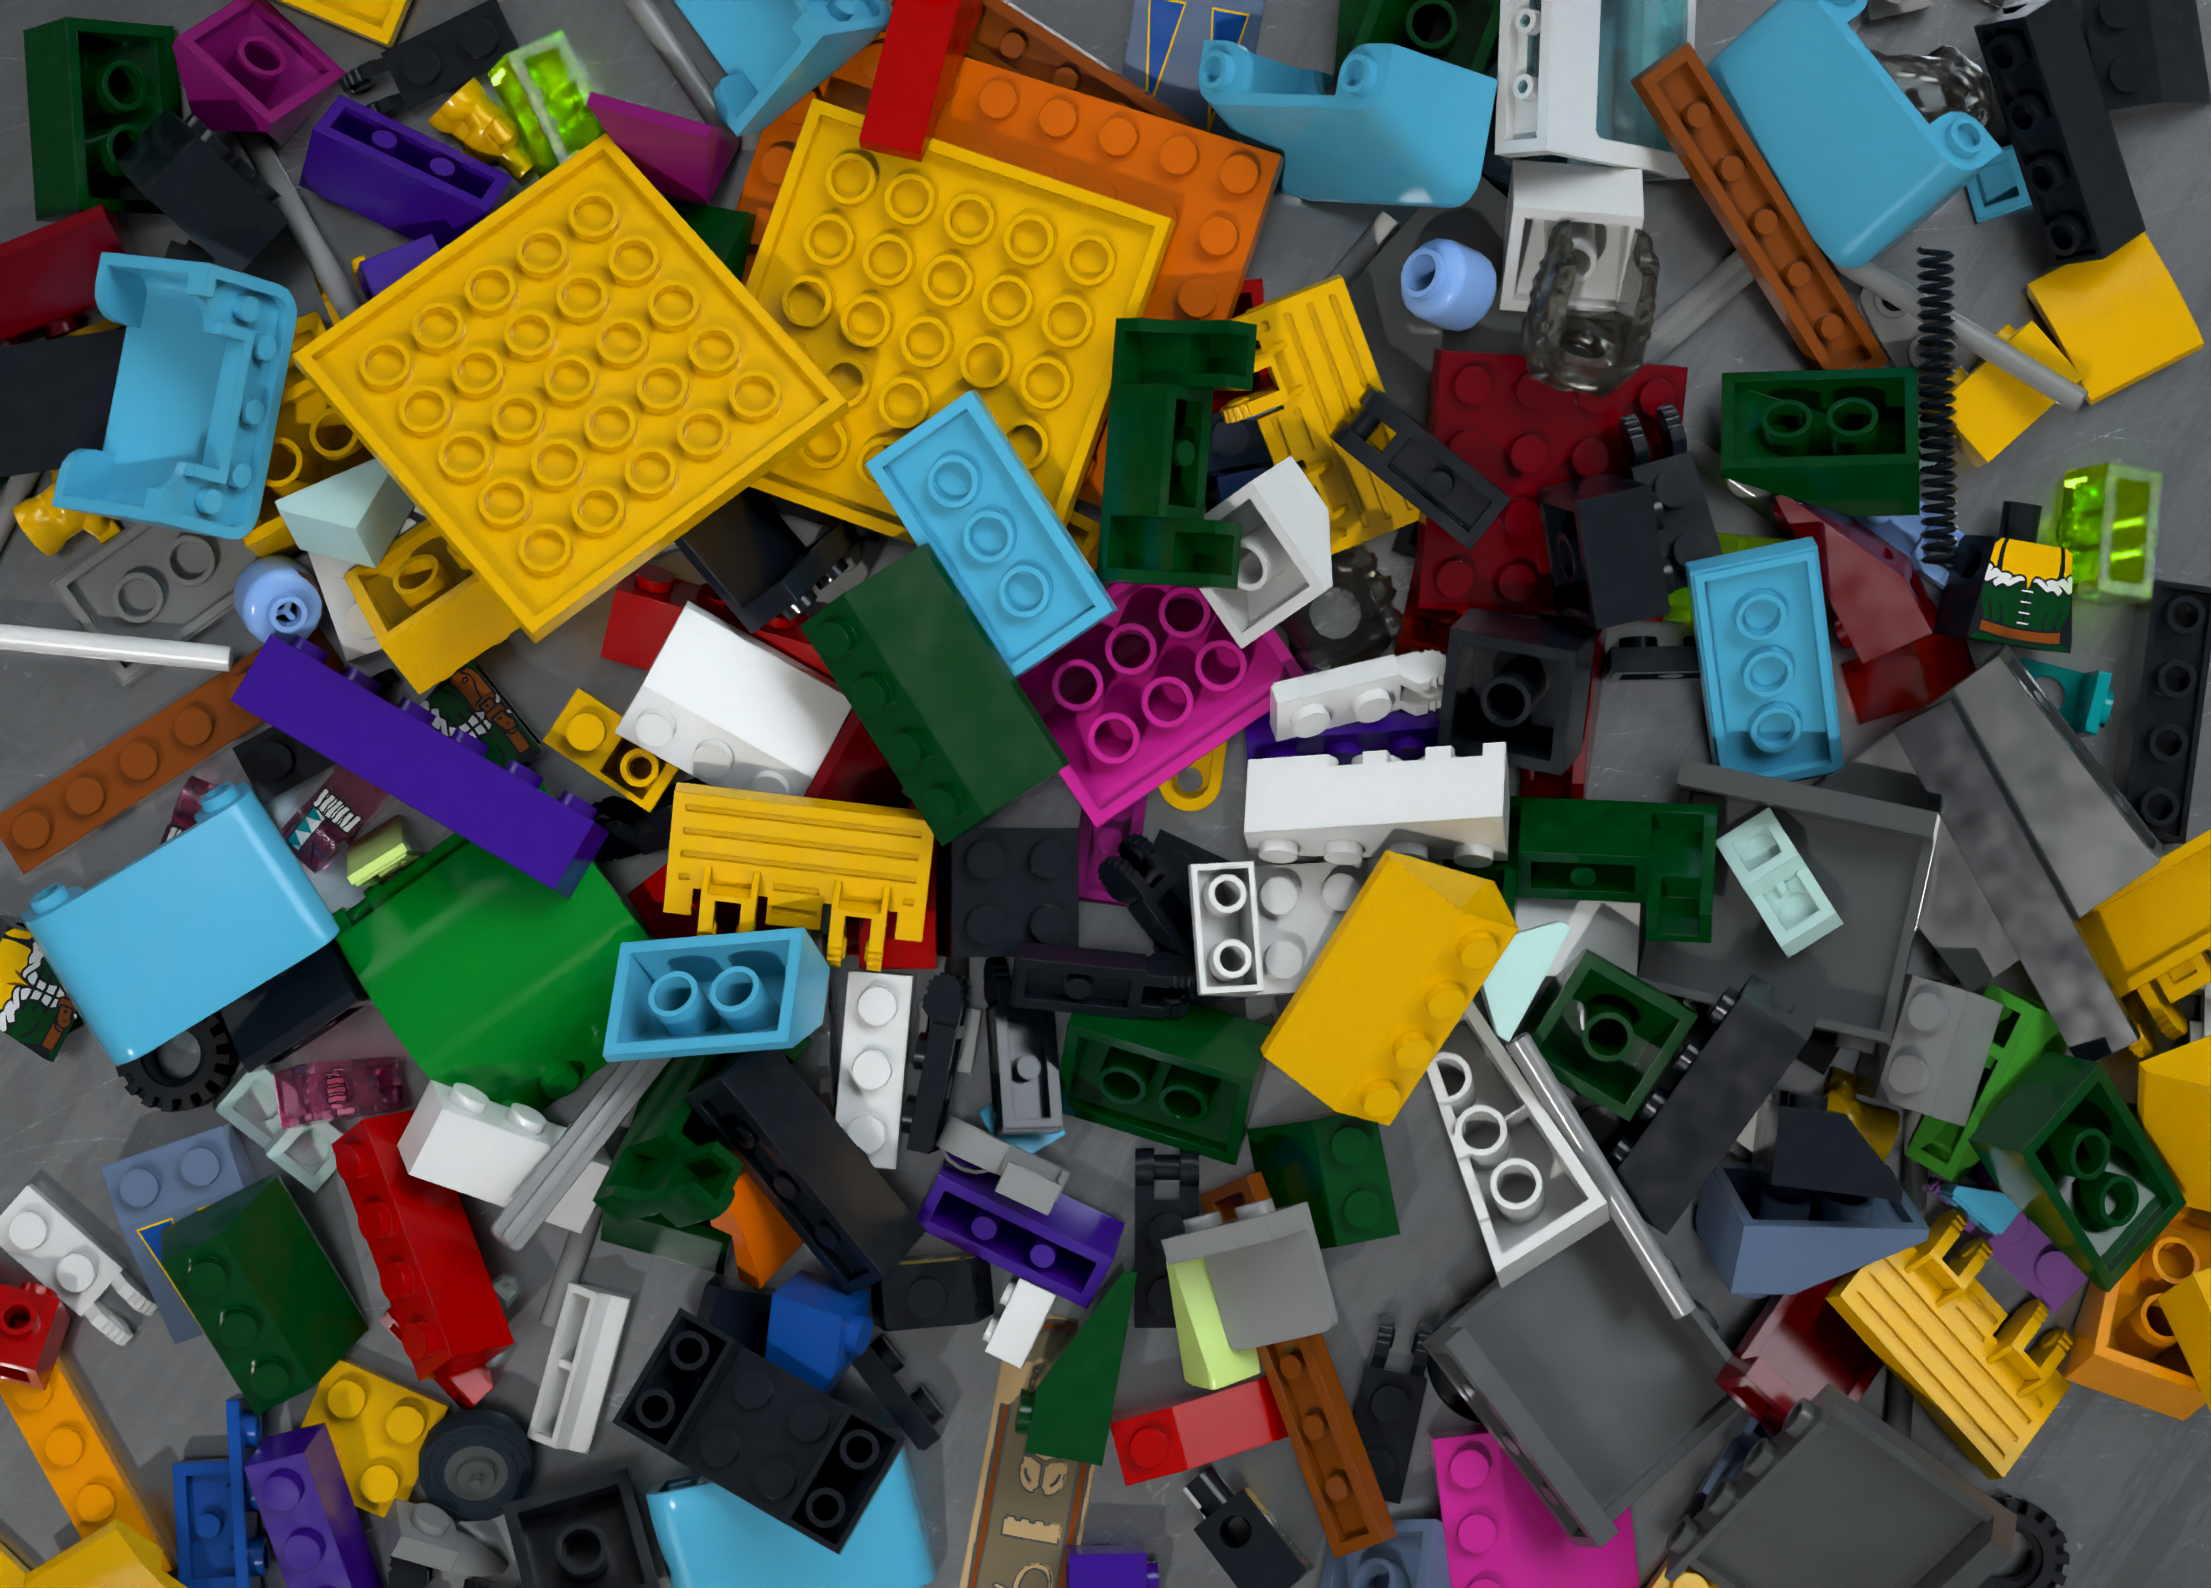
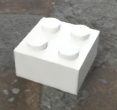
(1021, 1322)

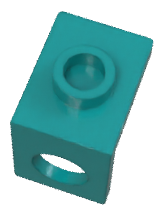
(2085, 695)

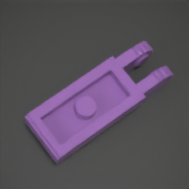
(2025, 1251)

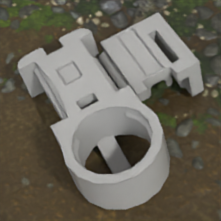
(1021, 1173)

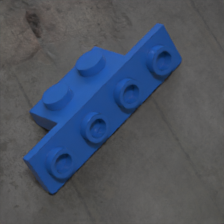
(219, 1511)

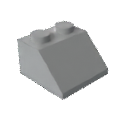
(1934, 1051)

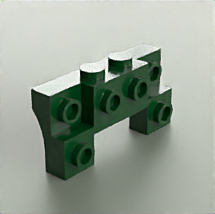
(1160, 452)
(1614, 854)
(671, 1156)

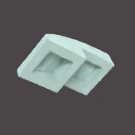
(1778, 882)
(253, 1108)

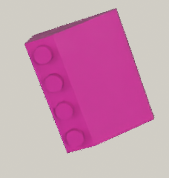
(1150, 693)
(1502, 1530)

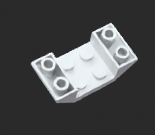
(1266, 924)

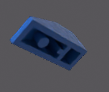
(817, 1329)

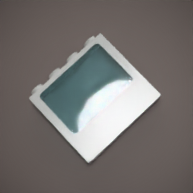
(1570, 76)

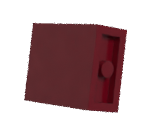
(1793, 1355)

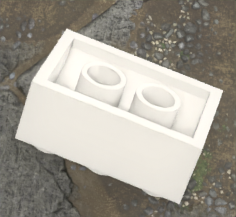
(733, 709)

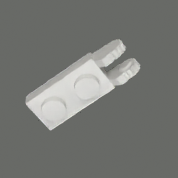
(1357, 693)
(70, 1261)

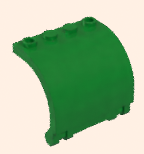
(491, 970)

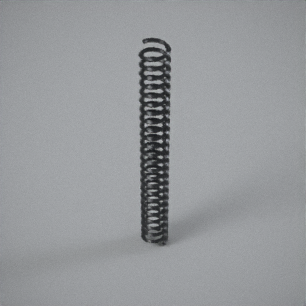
(1938, 405)

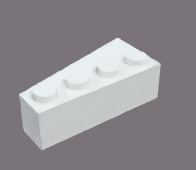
(1378, 803)
(1512, 1157)

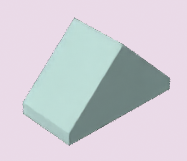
(348, 514)
(1519, 975)

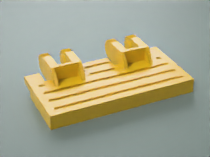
(1317, 376)
(799, 857)
(2157, 938)
(1938, 1340)

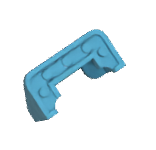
(778, 50)
(1842, 130)
(1390, 135)
(189, 397)
(181, 926)
(727, 1543)

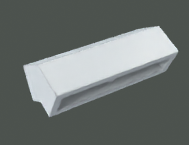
(579, 1367)

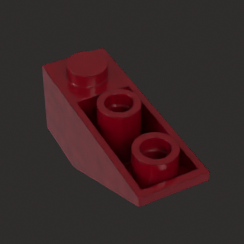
(1866, 579)

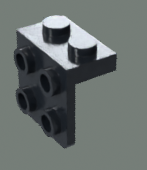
(761, 562)

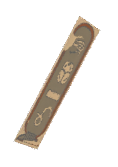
(1024, 1500)

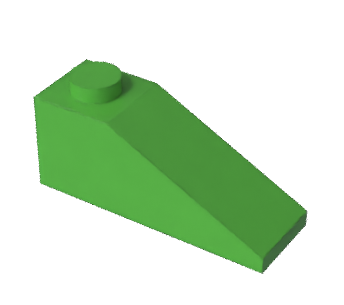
(2019, 1042)

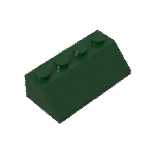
(934, 694)

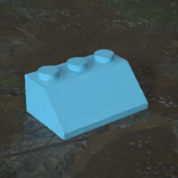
(715, 994)

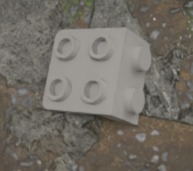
(1261, 1272)

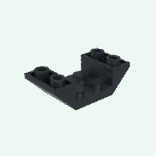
(759, 1431)

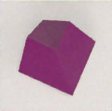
(253, 71)
(669, 150)

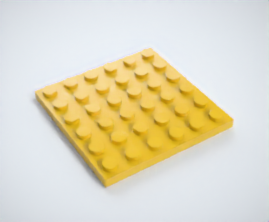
(940, 285)
(570, 386)

